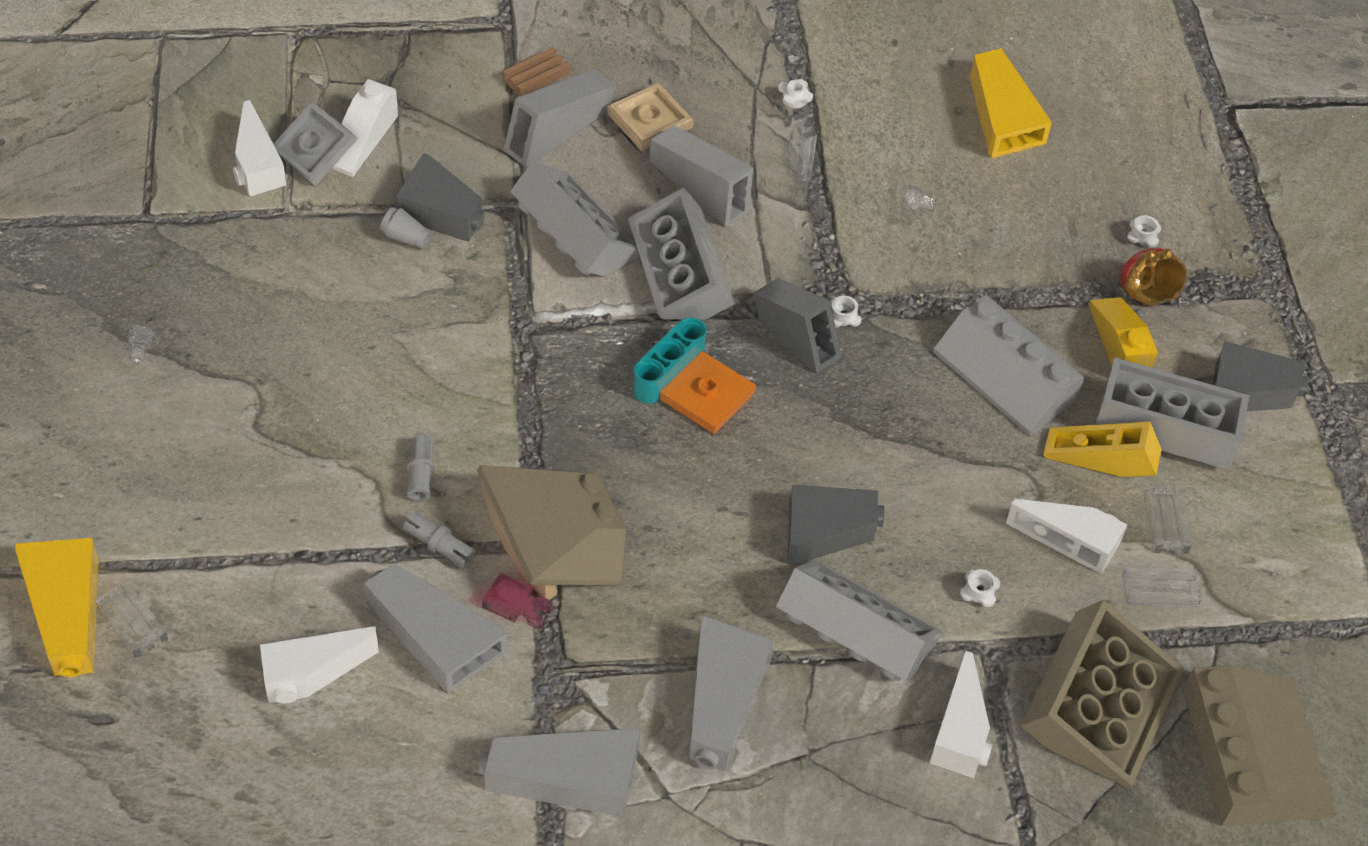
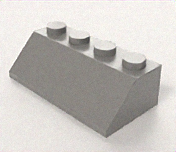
(574, 220)
(680, 259)
(1009, 365)
(1185, 413)
(858, 620)

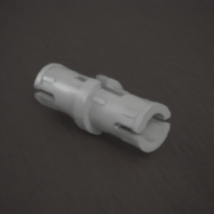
(439, 539)

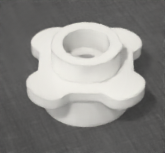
(795, 93)
(1144, 231)
(845, 311)
(984, 580)

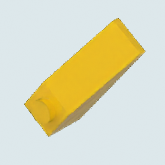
(1123, 332)
(1107, 448)

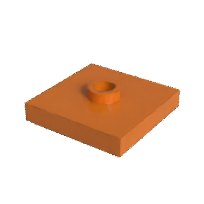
(708, 392)

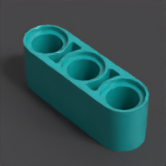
(668, 359)

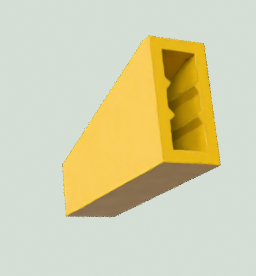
(1006, 106)
(62, 591)

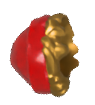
(1153, 276)

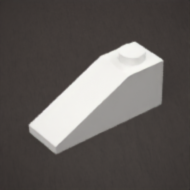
(368, 119)
(256, 157)
(1070, 529)
(307, 664)
(965, 726)

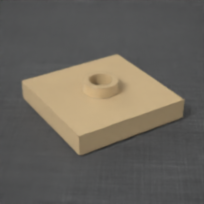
(647, 114)

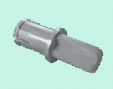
(420, 468)

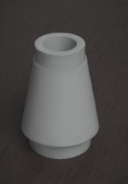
(404, 228)

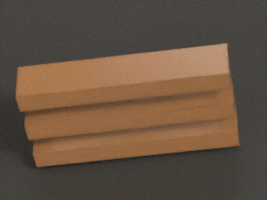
(533, 68)

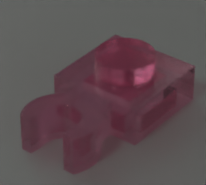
(513, 598)

